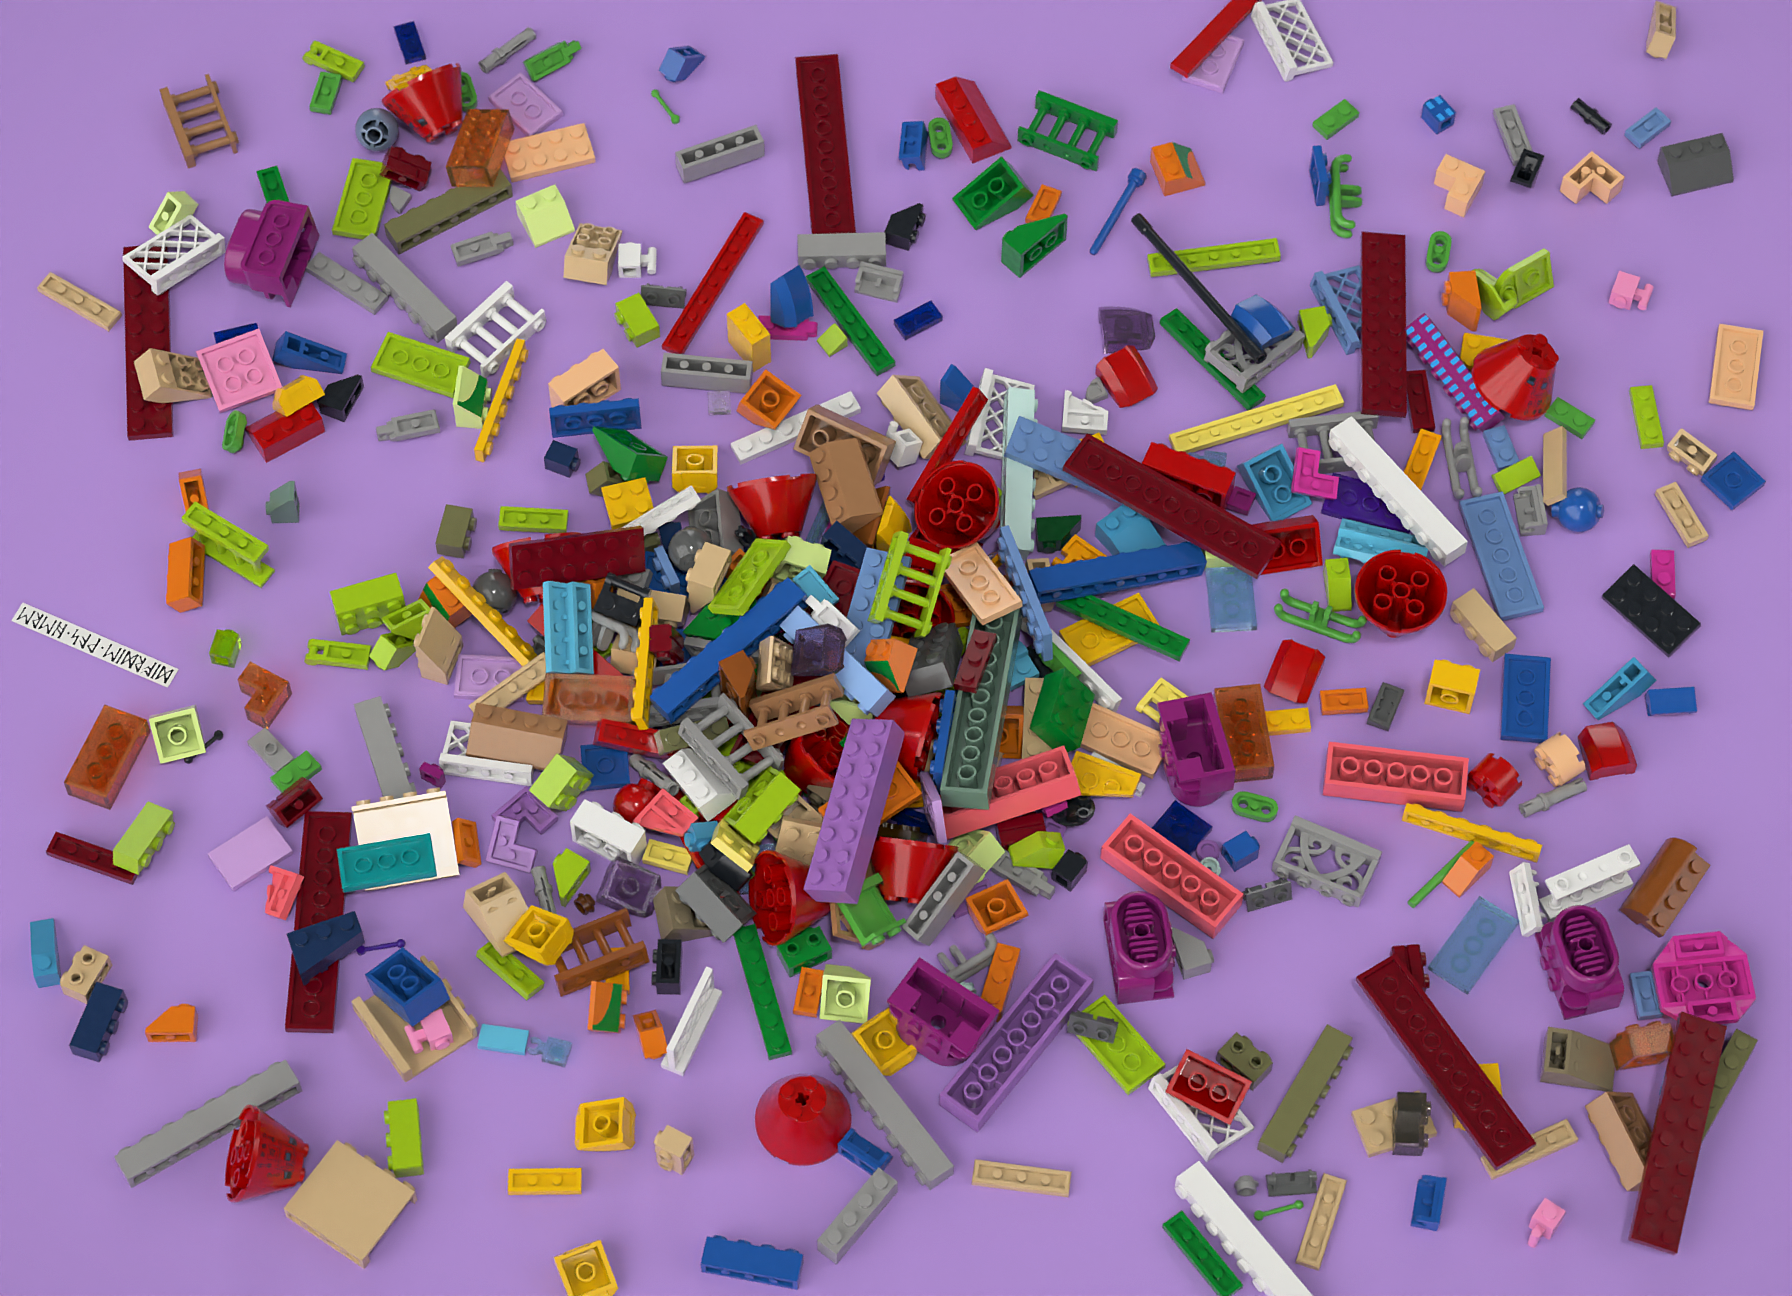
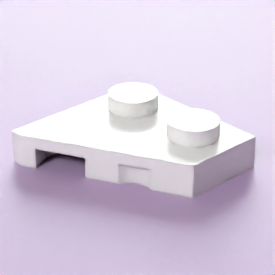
(1083, 416)

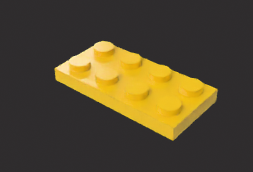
(1097, 643)

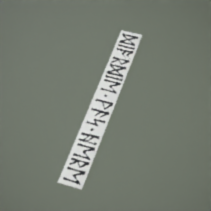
(95, 645)

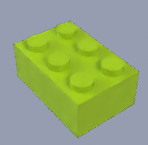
(366, 602)
(762, 805)

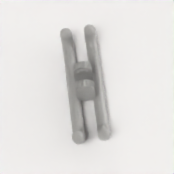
(1460, 458)
(604, 629)
(971, 966)

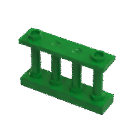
(1073, 113)

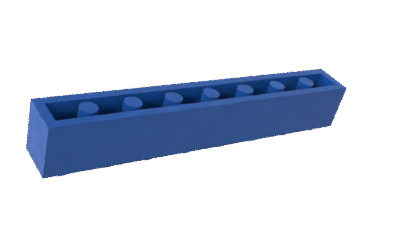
(1117, 572)
(702, 671)

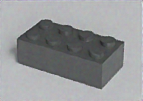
(935, 660)

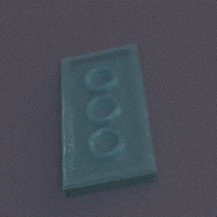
(1473, 945)

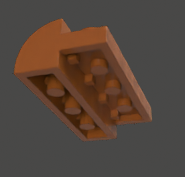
(1665, 886)

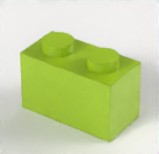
(637, 320)

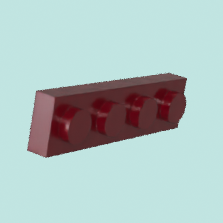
(87, 856)

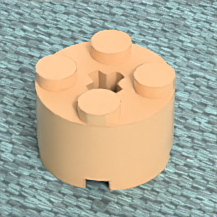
(1559, 759)

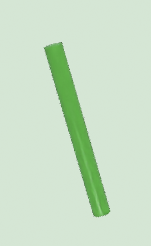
(1436, 879)

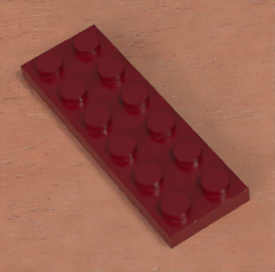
(577, 557)

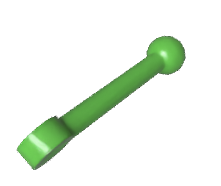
(674, 118)
(1259, 1215)

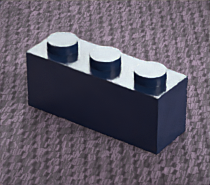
(98, 1022)

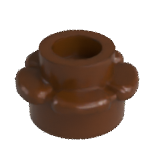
(584, 903)

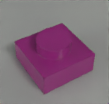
(1241, 500)
(433, 774)

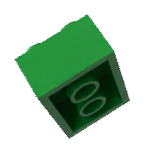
(1062, 710)

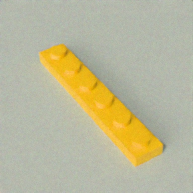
(498, 407)
(477, 605)
(644, 672)
(1467, 831)

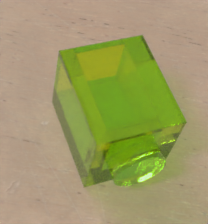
(225, 648)

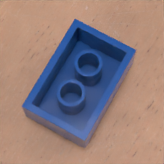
(407, 986)

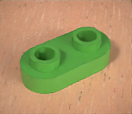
(468, 93)
(940, 139)
(1438, 253)
(234, 432)
(1255, 805)

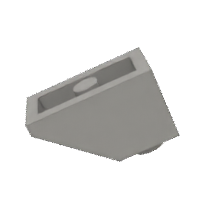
(1191, 954)

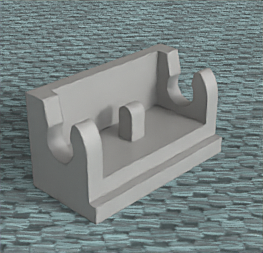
(879, 282)
(1530, 511)

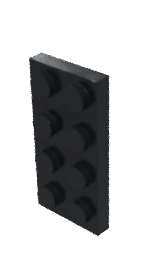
(1651, 610)

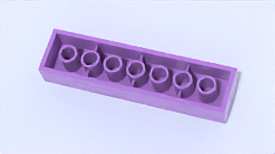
(854, 811)
(1016, 1042)

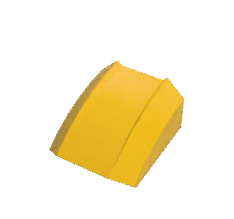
(296, 395)
(695, 467)
(892, 521)
(540, 935)
(882, 1043)
(605, 1125)
(586, 1271)

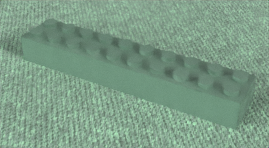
(980, 721)

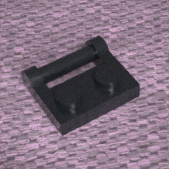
(618, 606)

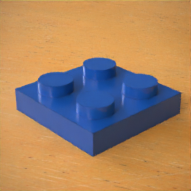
(1319, 176)
(1733, 480)
(607, 765)

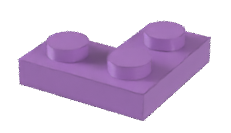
(529, 808)
(503, 849)

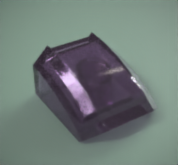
(1125, 327)
(818, 651)
(629, 887)

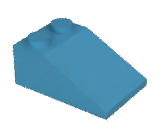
(1271, 479)
(1127, 532)

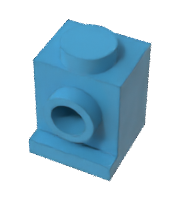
(699, 835)

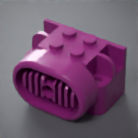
(271, 249)
(1194, 750)
(1140, 963)
(1581, 978)
(934, 999)

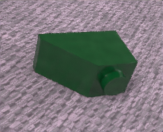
(1055, 532)

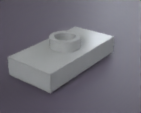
(270, 750)

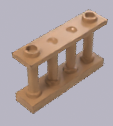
(183, 135)
(789, 700)

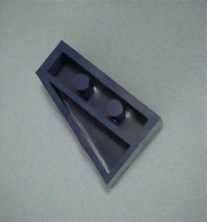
(843, 546)
(324, 943)

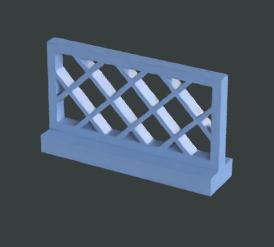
(1326, 297)

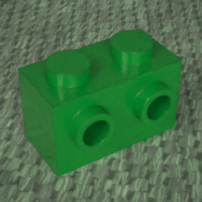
(804, 950)

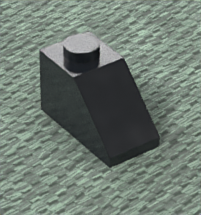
(341, 397)
(724, 867)

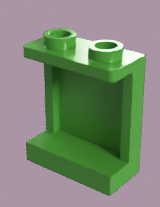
(871, 916)

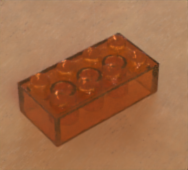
(480, 148)
(588, 698)
(1245, 731)
(107, 757)

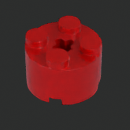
(1494, 780)

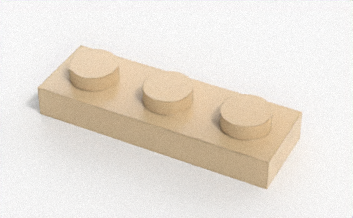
(1681, 514)

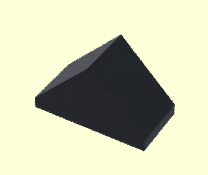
(1527, 168)

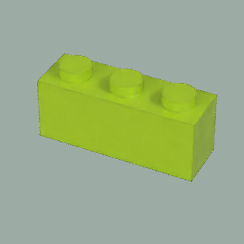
(143, 838)
(404, 1138)

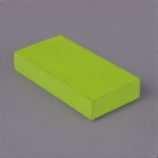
(1516, 475)

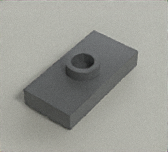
(1385, 706)

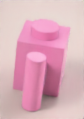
(1627, 290)
(434, 1031)
(1545, 1221)

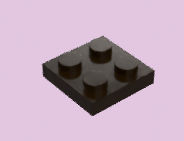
(902, 832)

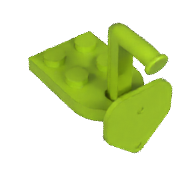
(1515, 285)

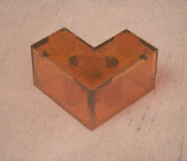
(267, 694)

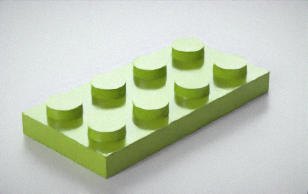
(362, 200)
(419, 364)
(749, 577)
(1130, 1056)

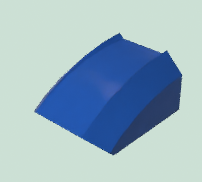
(790, 299)
(1262, 321)

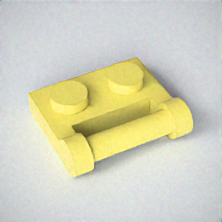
(1159, 692)
(734, 845)

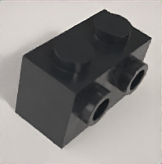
(668, 966)

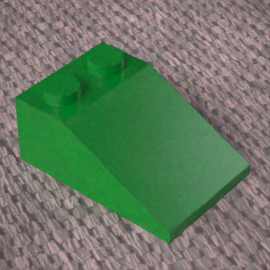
(992, 194)
(1032, 242)
(630, 454)

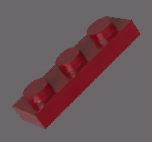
(1419, 401)
(975, 661)

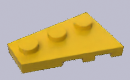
(1103, 778)

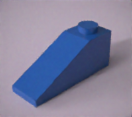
(307, 355)

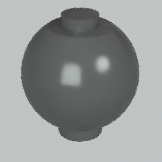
(684, 546)
(496, 589)

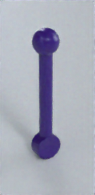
(362, 950)

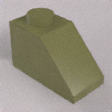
(602, 476)

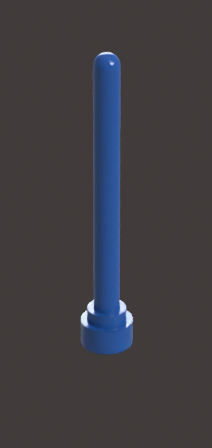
(1135, 179)

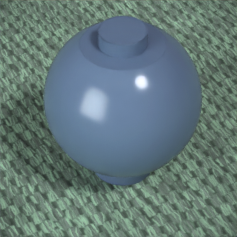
(376, 129)

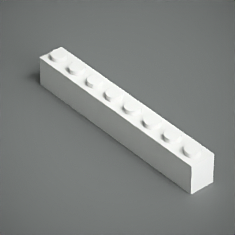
(1397, 491)
(1237, 1233)

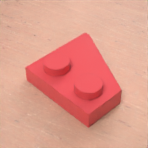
(666, 815)
(282, 892)

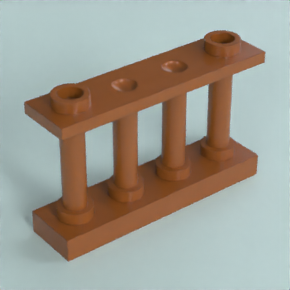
(603, 967)

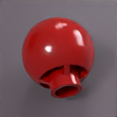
(633, 799)

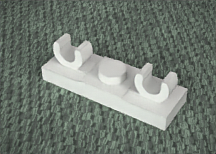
(1526, 899)

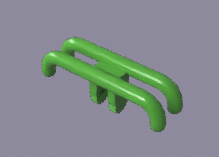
(1342, 196)
(1319, 618)

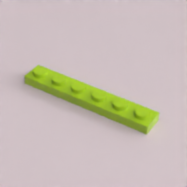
(1218, 257)

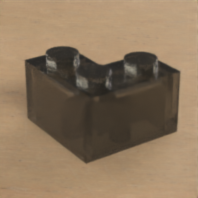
(1408, 1121)

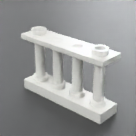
(487, 311)
(1590, 882)

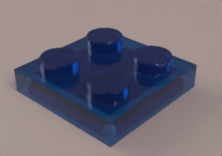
(1182, 827)

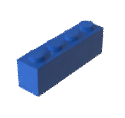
(752, 1262)

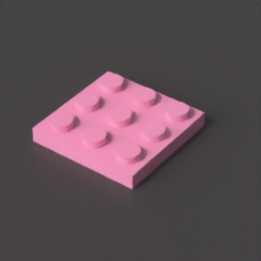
(239, 370)

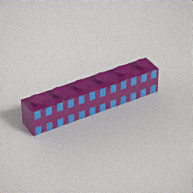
(1452, 371)

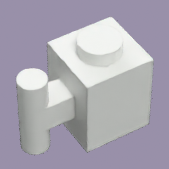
(631, 260)
(906, 446)

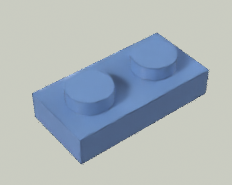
(1647, 128)
(1500, 447)
(669, 578)
(1645, 995)

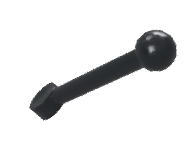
(218, 735)

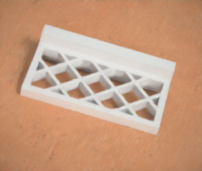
(1276, 41)
(185, 262)
(976, 433)
(480, 768)
(692, 1024)
(1190, 1125)

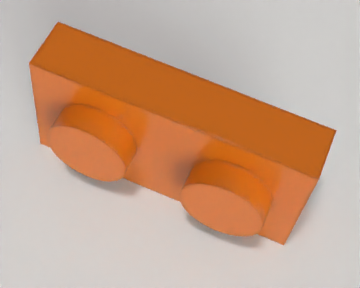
(1043, 204)
(1343, 701)
(466, 842)
(808, 992)

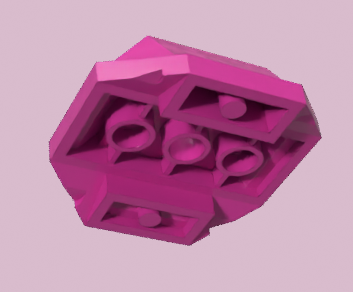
(1709, 960)

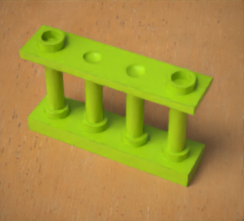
(229, 544)
(887, 589)

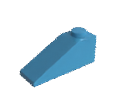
(1620, 689)
(45, 953)

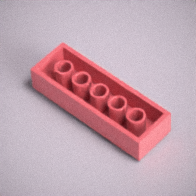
(1395, 776)
(1017, 791)
(1171, 876)

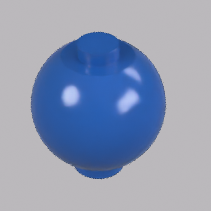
(1579, 510)

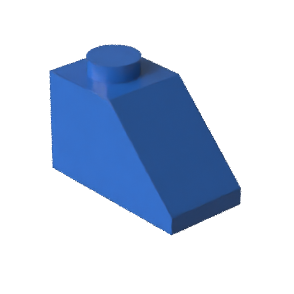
(680, 62)
(954, 388)

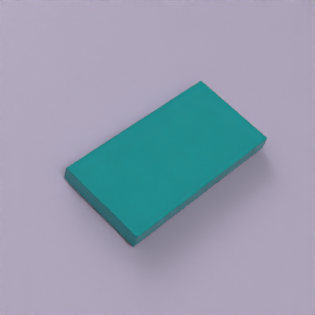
(386, 862)

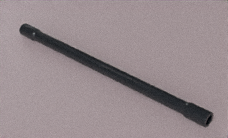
(1250, 346)

